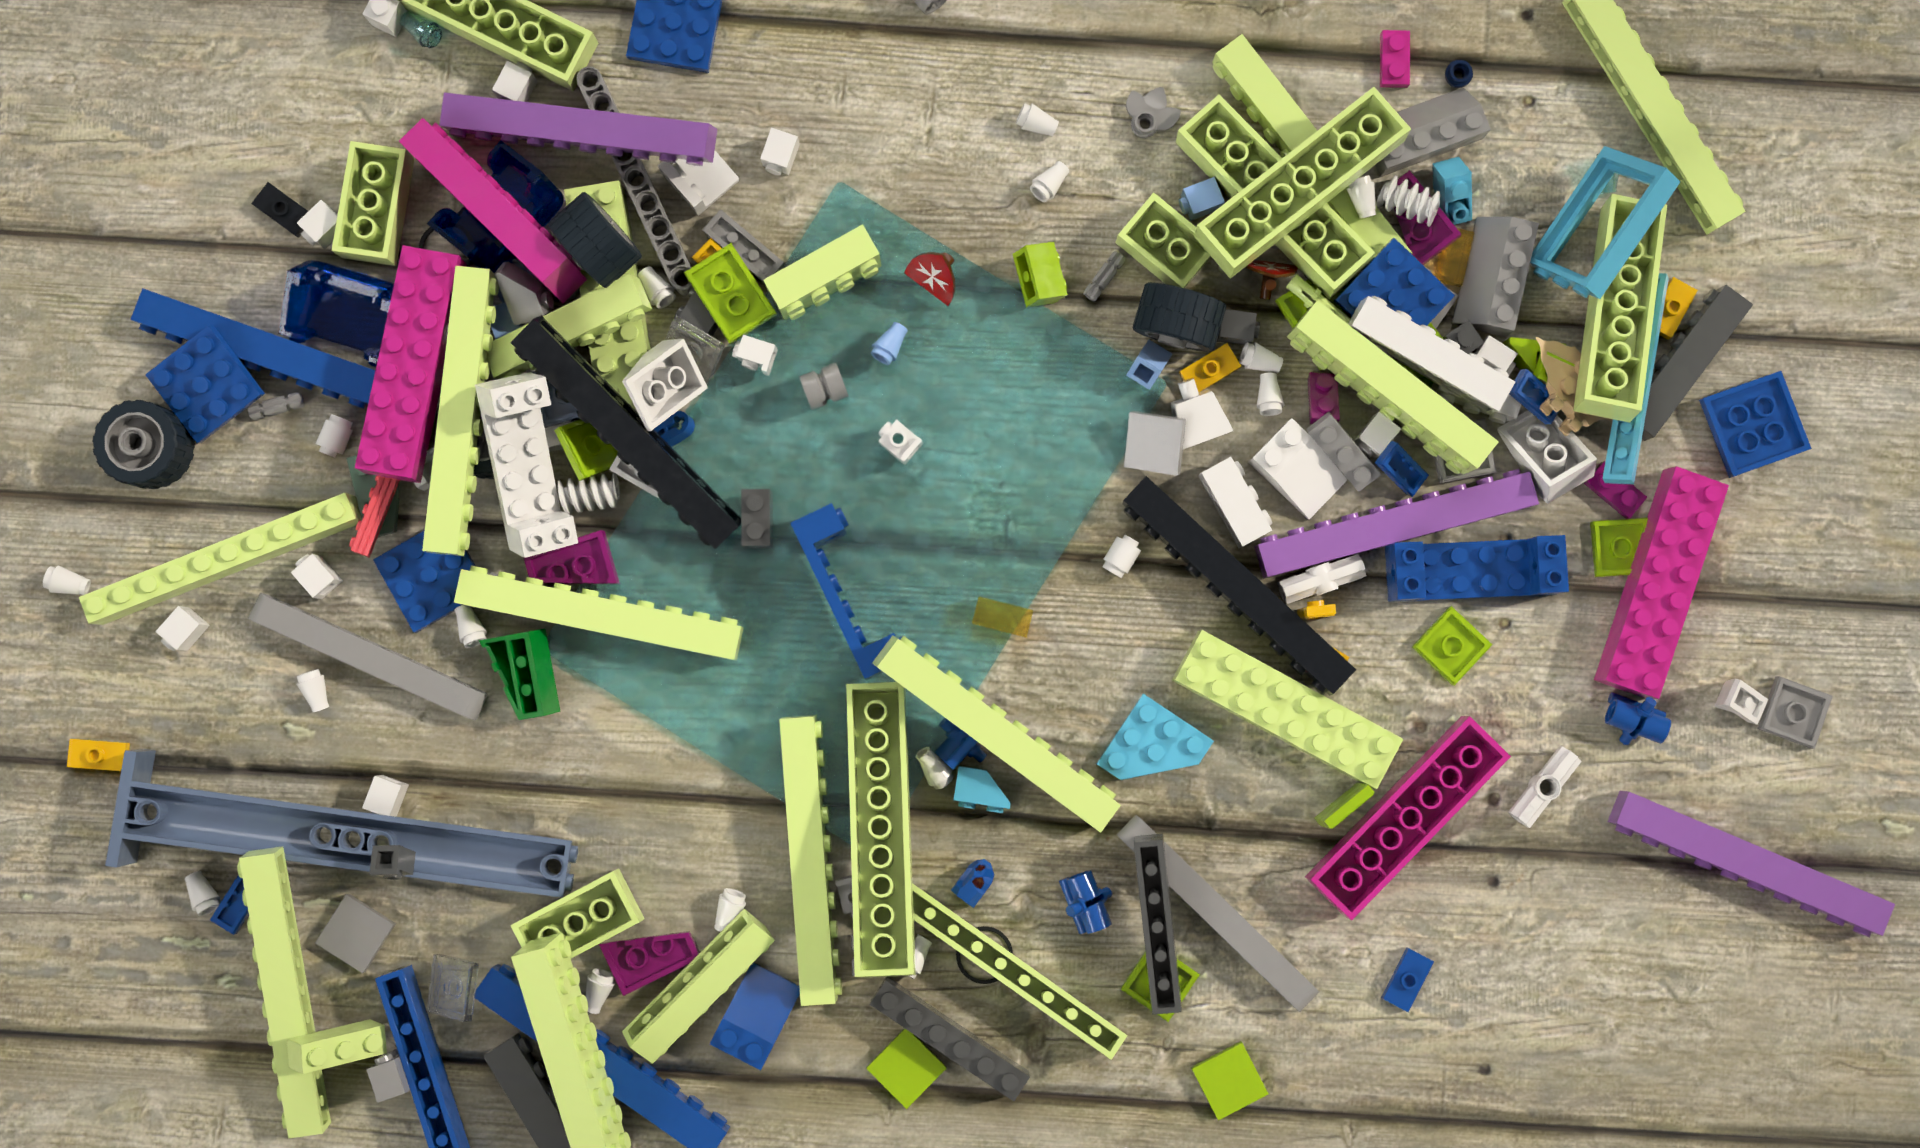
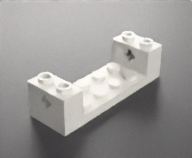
(523, 464)

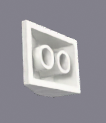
(663, 382)
(1553, 459)
(1298, 469)

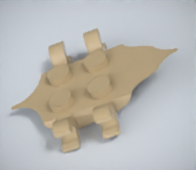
(1562, 385)

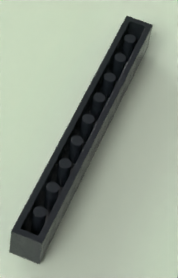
(623, 429)
(1238, 586)

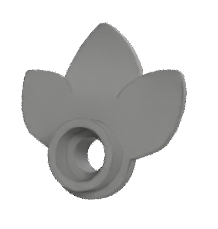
(1151, 109)

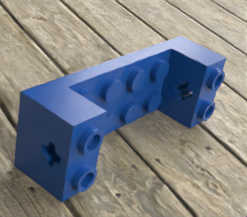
(813, 532)
(1476, 569)

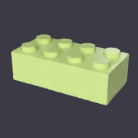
(373, 203)
(824, 273)
(584, 915)

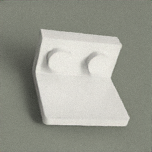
(700, 184)

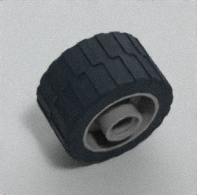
(594, 240)
(1179, 317)
(142, 445)

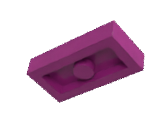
(1322, 396)
(1621, 497)

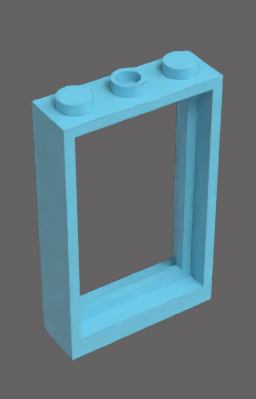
(1609, 161)

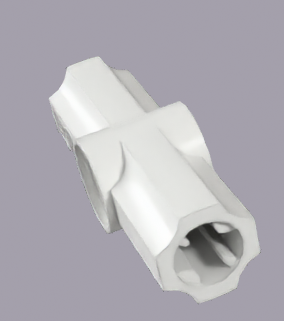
(1322, 579)
(1532, 800)

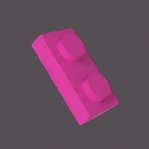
(1394, 58)

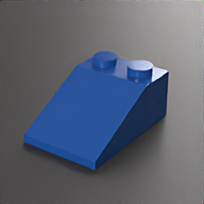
(756, 1016)

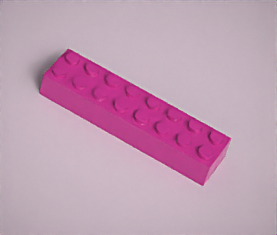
(494, 208)
(409, 367)
(1661, 582)
(1407, 817)

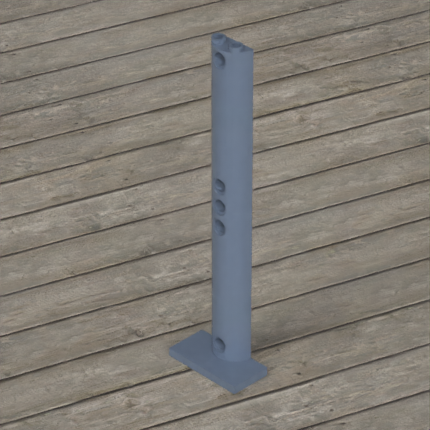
(249, 823)

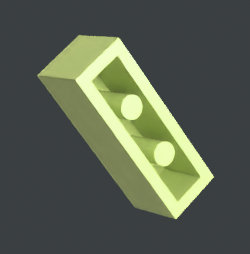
(336, 1046)

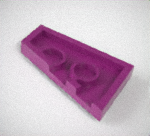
(1423, 240)
(580, 563)
(647, 958)

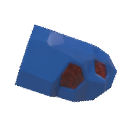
(974, 882)

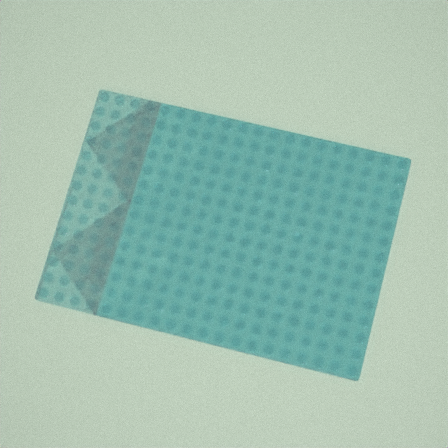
(1016, 446)

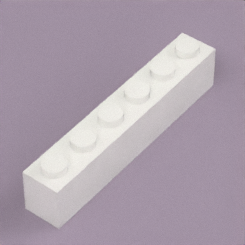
(1432, 356)

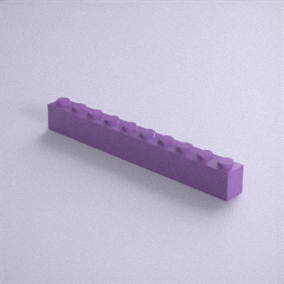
(579, 128)
(1396, 524)
(1752, 863)

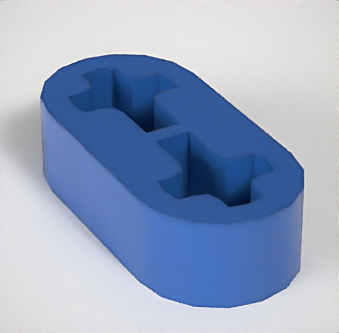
(669, 431)

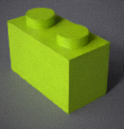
(1040, 274)

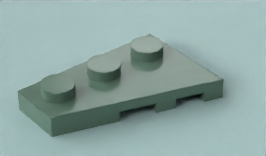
(362, 485)

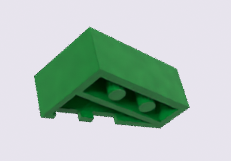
(526, 672)

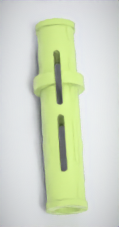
(1310, 296)

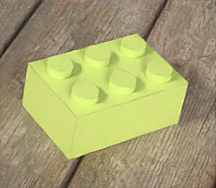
(1163, 243)

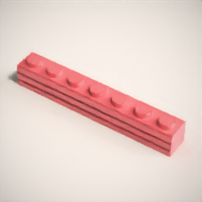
(374, 516)

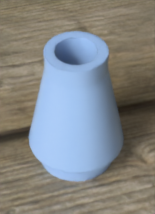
(889, 344)

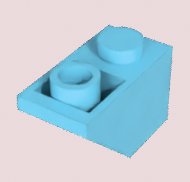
(1455, 188)
(978, 787)

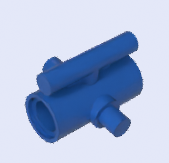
(1637, 719)
(958, 746)
(1086, 902)

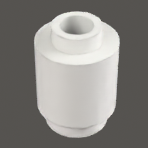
(334, 435)
(1121, 556)

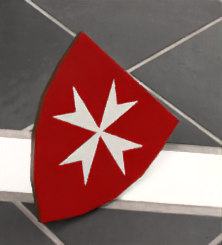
(1270, 271)
(934, 274)

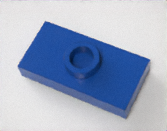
(1531, 394)
(1401, 468)
(232, 911)
(1407, 979)

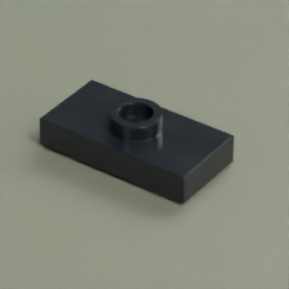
(280, 208)

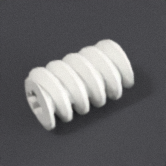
(1409, 200)
(589, 494)

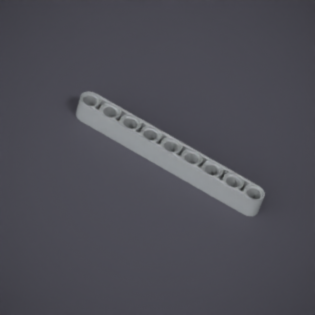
(640, 194)
(368, 656)
(1228, 923)

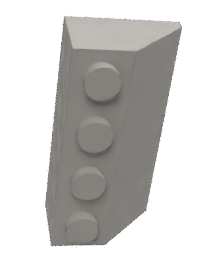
(1436, 129)
(1496, 274)

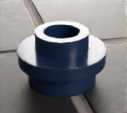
(1461, 66)

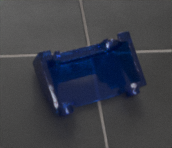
(525, 184)
(336, 307)

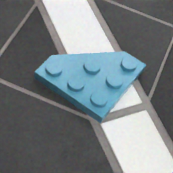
(1153, 742)

